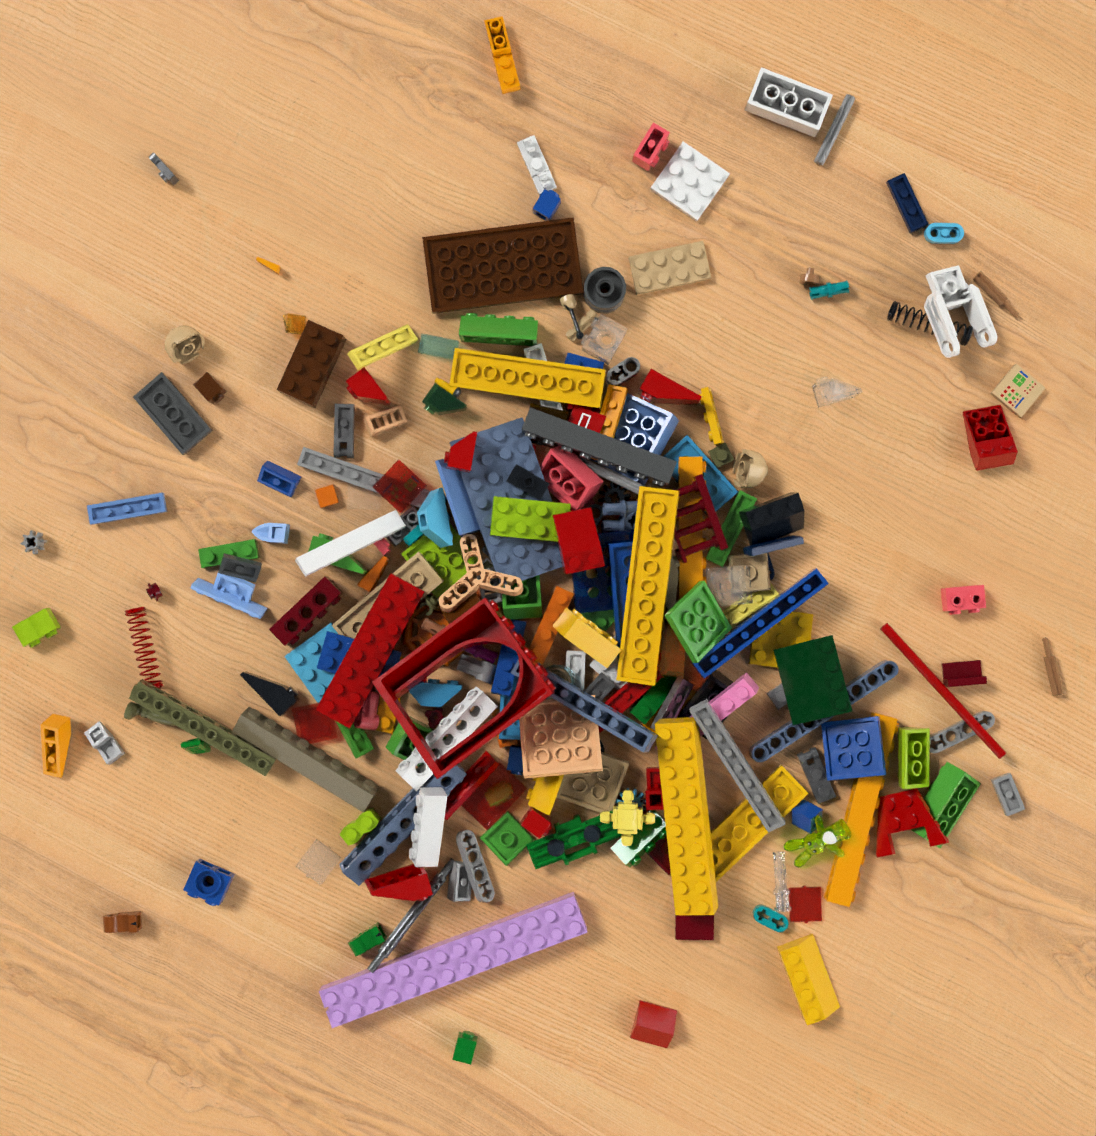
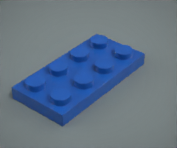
(335, 649)

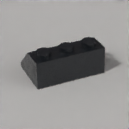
(773, 518)

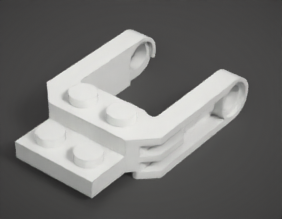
(952, 292)

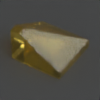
(294, 323)

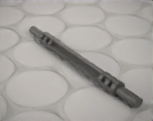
(410, 918)

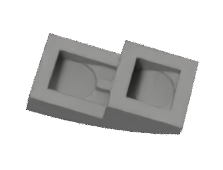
(104, 742)

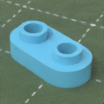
(943, 233)

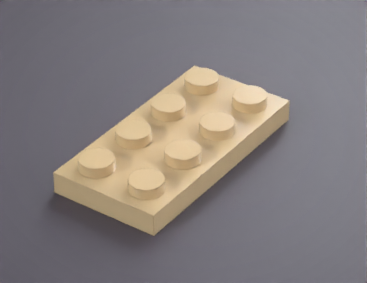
(669, 267)

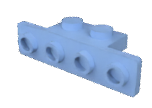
(231, 591)

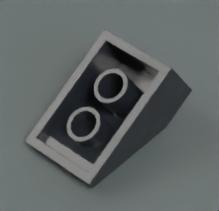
(710, 688)

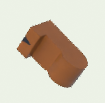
(122, 922)

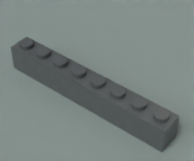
(598, 446)

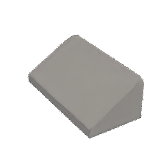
(459, 884)

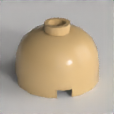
(183, 344)
(749, 469)

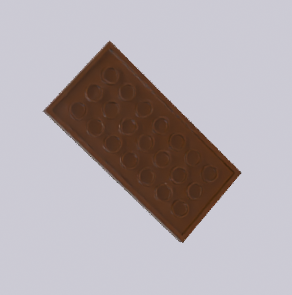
(502, 265)

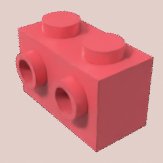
(650, 147)
(963, 598)

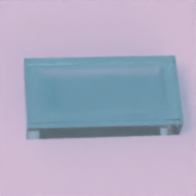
(437, 346)

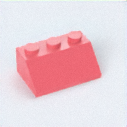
(569, 478)

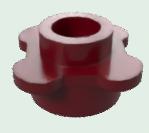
(154, 591)
(430, 715)

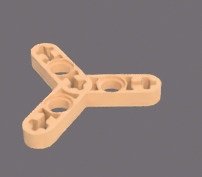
(484, 583)

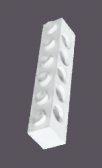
(470, 722)

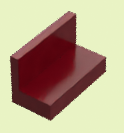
(963, 673)

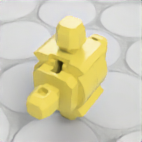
(627, 817)

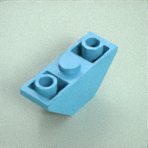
(435, 519)

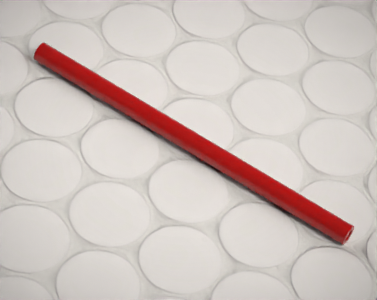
(943, 691)

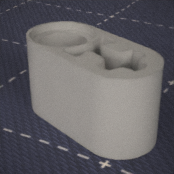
(616, 370)

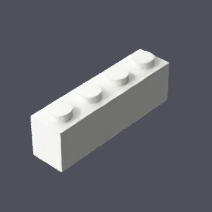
(428, 827)

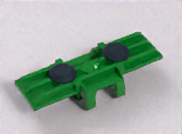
(567, 835)

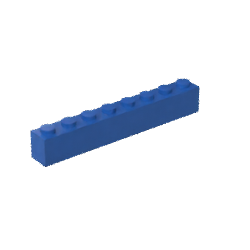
(761, 622)

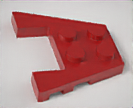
(905, 812)

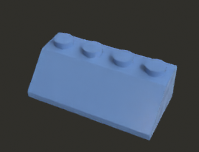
(457, 499)

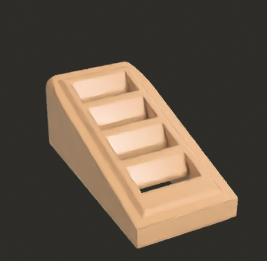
(375, 417)

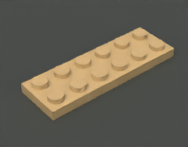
(415, 571)

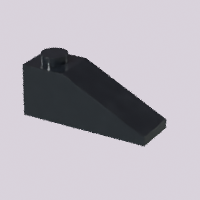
(275, 694)

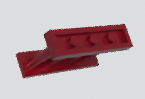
(711, 521)

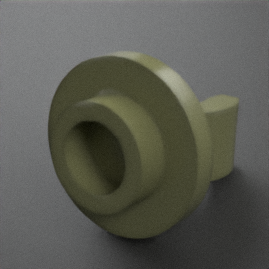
(432, 602)

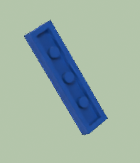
(507, 659)

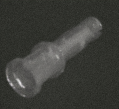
(781, 891)

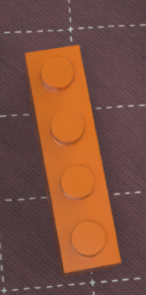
(546, 632)

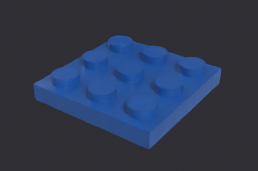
(853, 748)

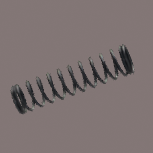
(967, 332)

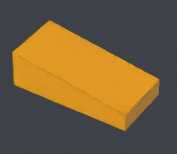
(272, 266)

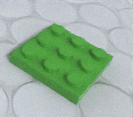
(698, 621)

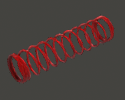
(131, 613)

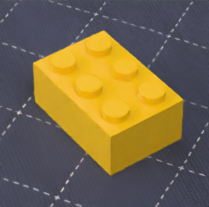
(587, 636)

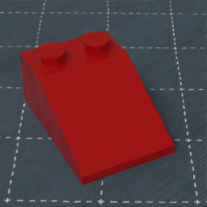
(663, 390)
(578, 541)
(403, 883)

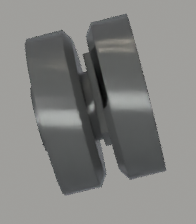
(607, 279)

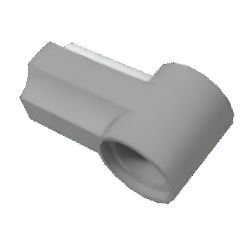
(480, 669)

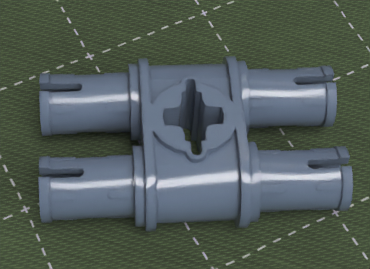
(627, 513)

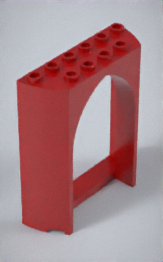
(475, 627)

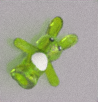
(817, 842)

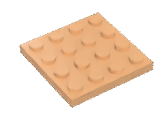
(558, 741)

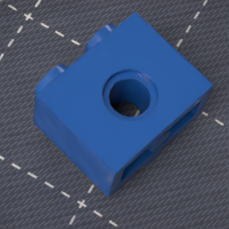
(198, 886)

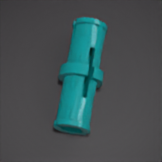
(829, 290)

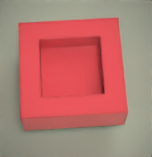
(382, 546)

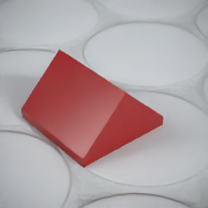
(654, 1024)

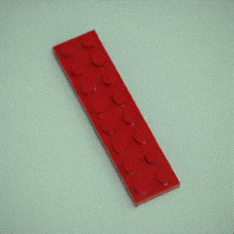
(370, 650)

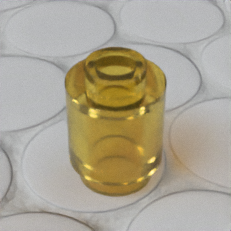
(499, 794)

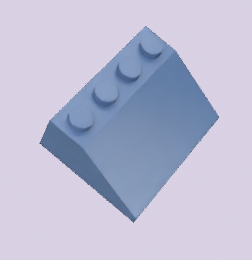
(644, 427)

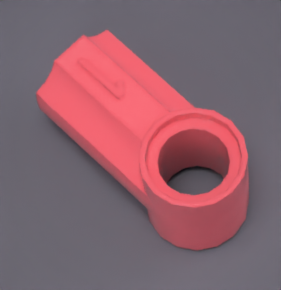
(368, 717)

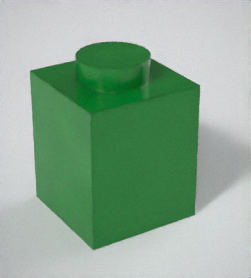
(465, 1047)

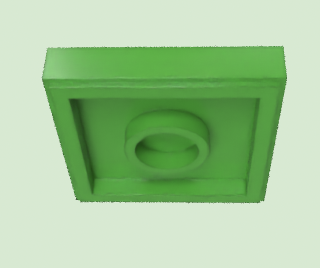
(506, 838)

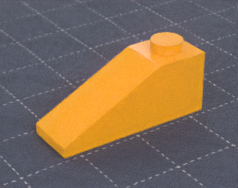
(55, 744)

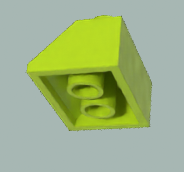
(913, 757)

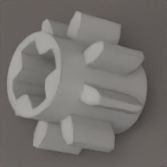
(29, 544)

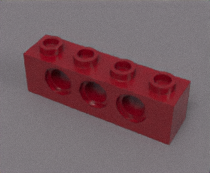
(281, 627)

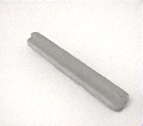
(834, 129)
(612, 476)

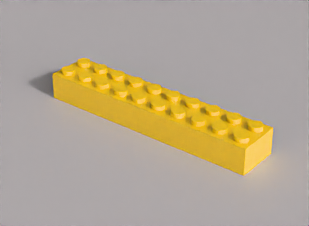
(686, 816)

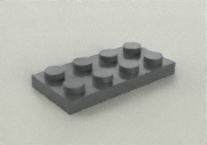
(172, 413)

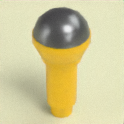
(455, 391)

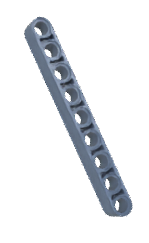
(801, 730)

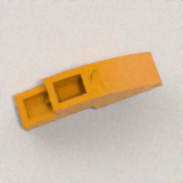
(502, 55)

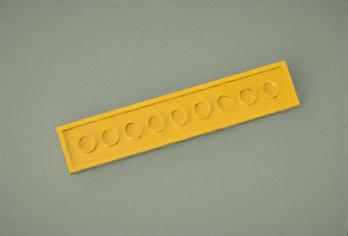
(647, 585)

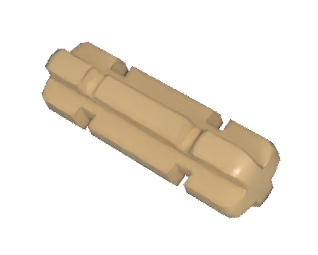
(583, 324)

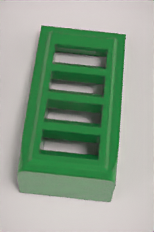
(195, 746)

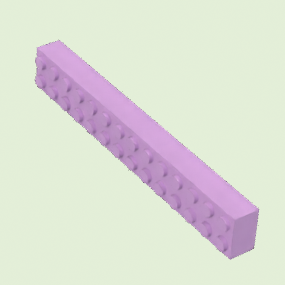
(453, 959)

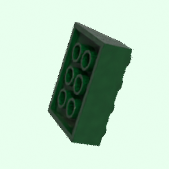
(812, 680)

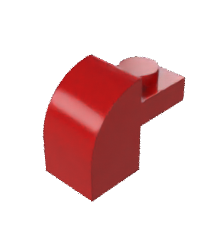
(653, 792)

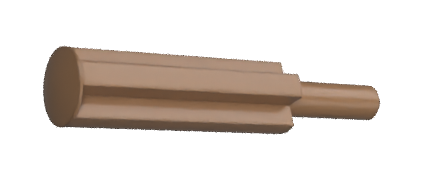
(993, 292)
(1052, 670)

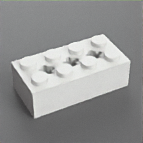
(790, 90)

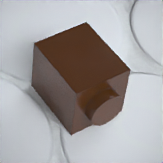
(210, 388)

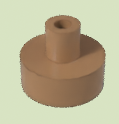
(809, 278)

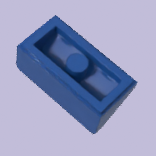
(278, 478)

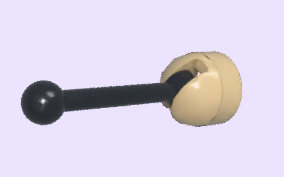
(568, 302)

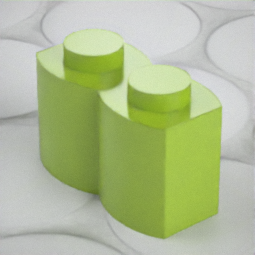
(37, 627)
(357, 828)

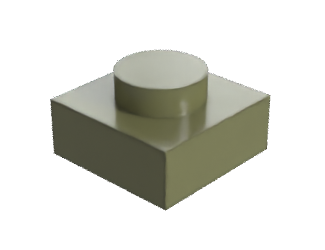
(721, 455)

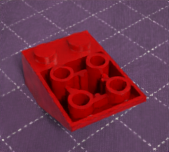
(989, 438)

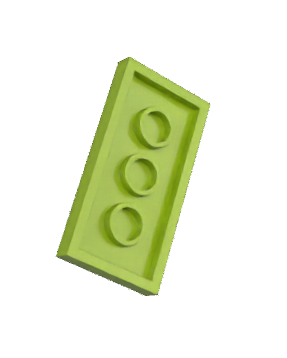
(525, 518)

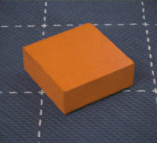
(327, 496)

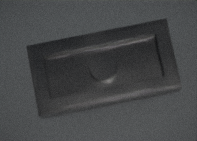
(527, 482)

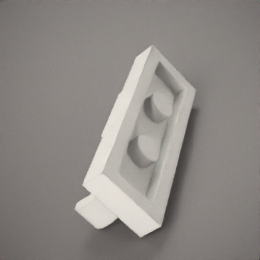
(536, 164)

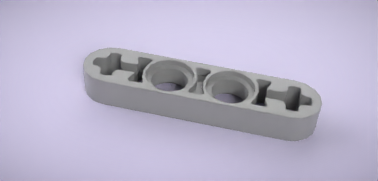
(960, 735)
(478, 864)

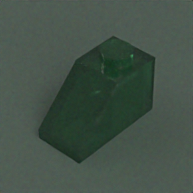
(442, 402)

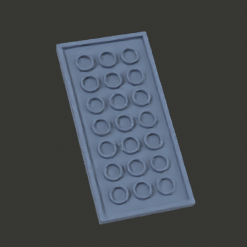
(494, 458)

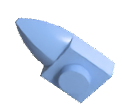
(272, 532)

